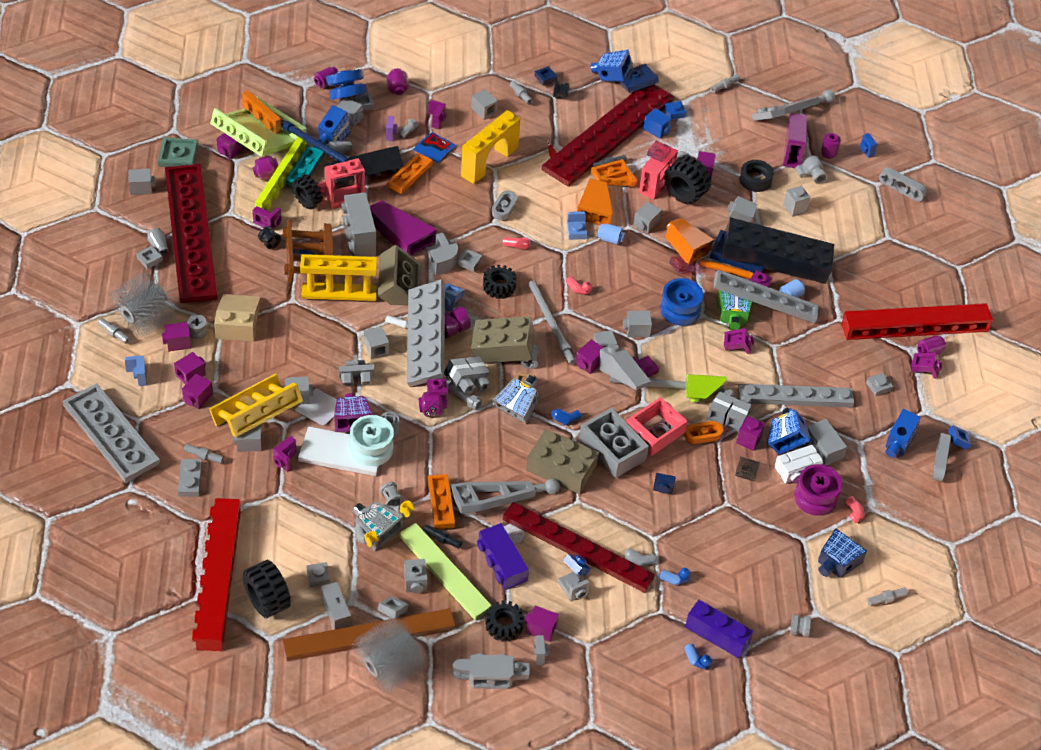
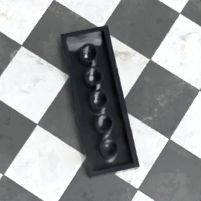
(778, 250)

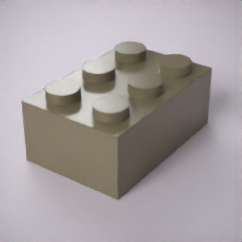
(503, 339)
(562, 460)

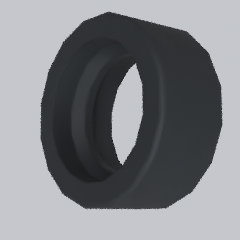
(753, 184)

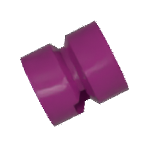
(456, 321)

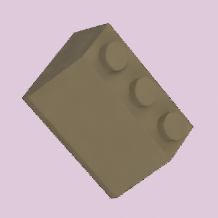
(397, 275)

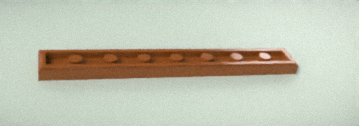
(343, 638)

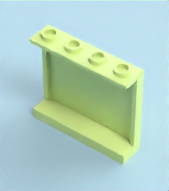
(252, 132)

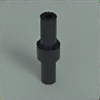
(443, 536)

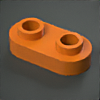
(702, 432)

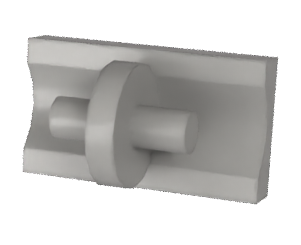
(356, 368)

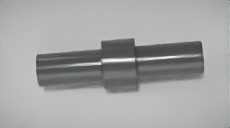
(610, 159)

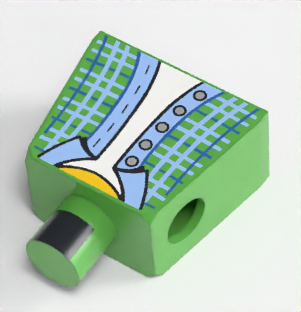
(733, 309)

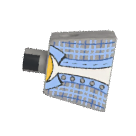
(518, 398)

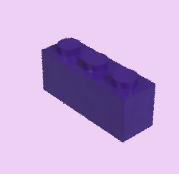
(502, 556)
(719, 628)

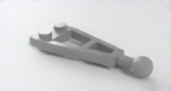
(771, 112)
(468, 502)

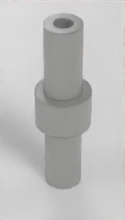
(725, 83)
(521, 92)
(114, 331)
(203, 453)
(887, 596)

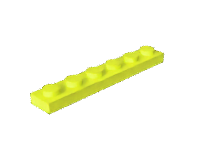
(278, 180)

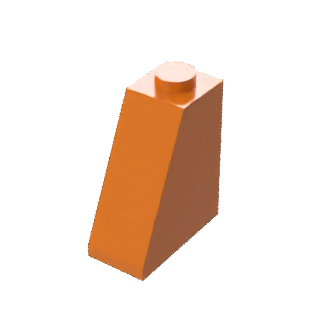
(596, 203)
(688, 240)

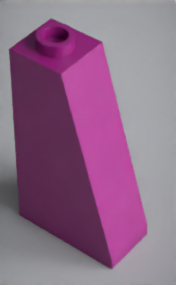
(795, 140)
(402, 228)

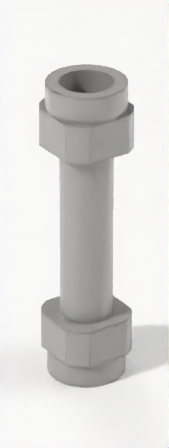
(472, 401)

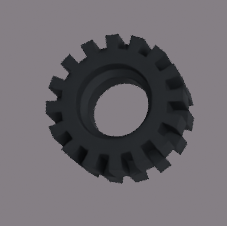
(307, 191)
(499, 274)
(504, 610)

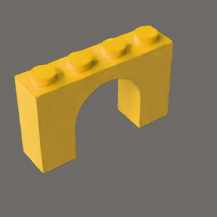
(501, 133)

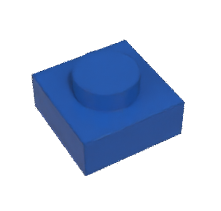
(675, 110)
(868, 145)
(959, 437)
(577, 564)

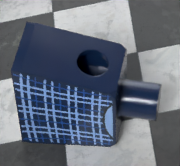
(840, 555)

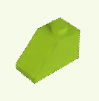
(702, 386)

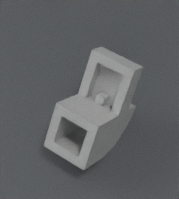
(445, 256)

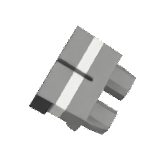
(468, 374)
(727, 406)

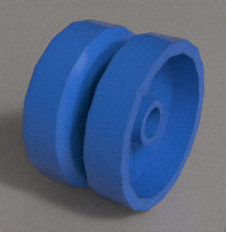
(346, 83)
(681, 301)

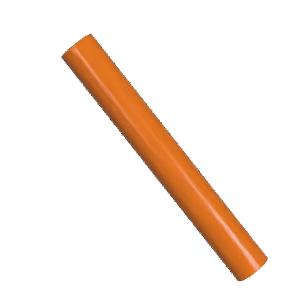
(716, 266)

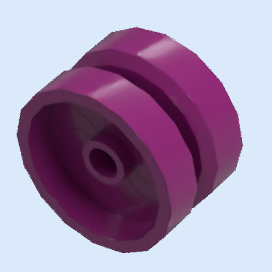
(818, 489)

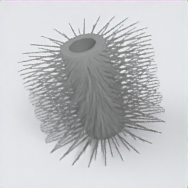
(143, 303)
(390, 654)

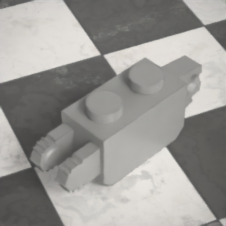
(490, 671)

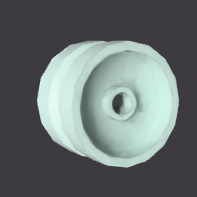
(371, 440)

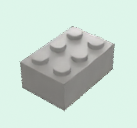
(359, 225)
(616, 442)

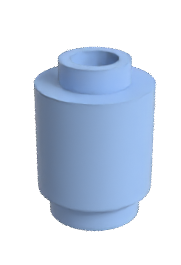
(611, 233)
(793, 288)

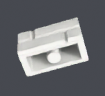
(792, 463)

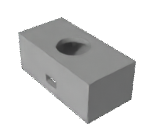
(335, 606)

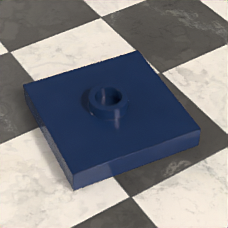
(639, 78)

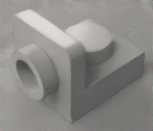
(574, 586)

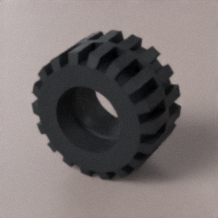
(687, 180)
(266, 588)

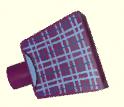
(348, 410)

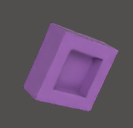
(391, 128)

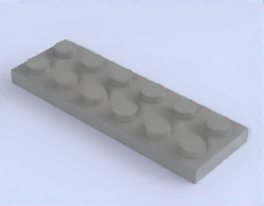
(426, 333)
(111, 433)

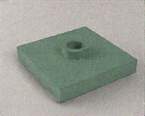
(177, 152)

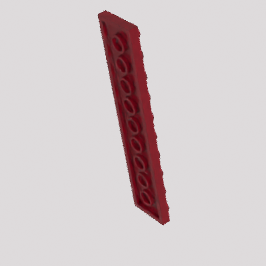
(605, 134)
(190, 234)

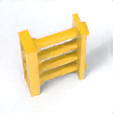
(338, 265)
(256, 405)

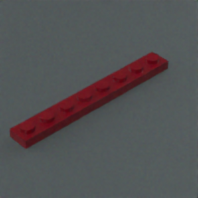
(575, 544)

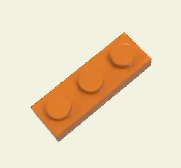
(261, 112)
(409, 173)
(441, 501)

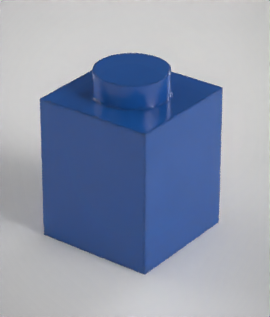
(657, 123)

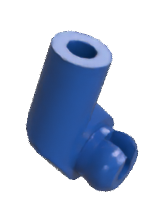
(564, 417)

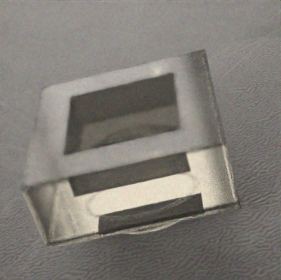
(747, 468)

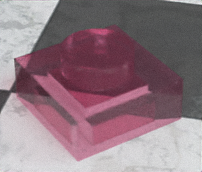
(659, 151)
(680, 265)

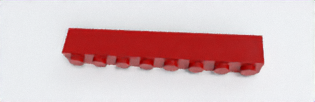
(916, 321)
(218, 575)

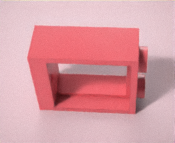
(342, 170)
(652, 175)
(669, 414)

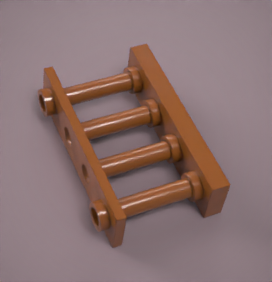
(324, 247)

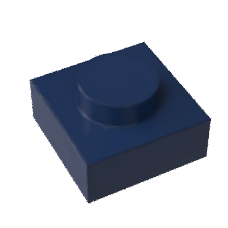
(545, 75)
(664, 483)

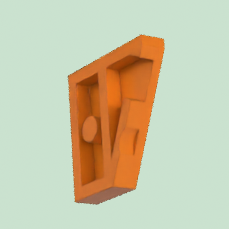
(615, 174)

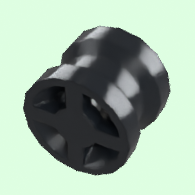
(561, 90)
(269, 237)

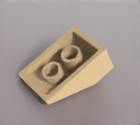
(237, 317)

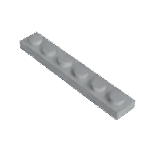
(765, 296)
(797, 395)

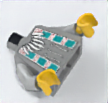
(379, 522)

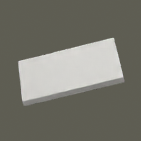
(331, 450)

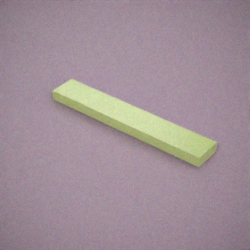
(445, 571)

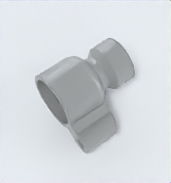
(813, 167)

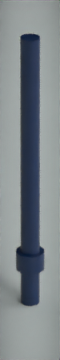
(290, 128)

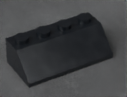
(374, 163)

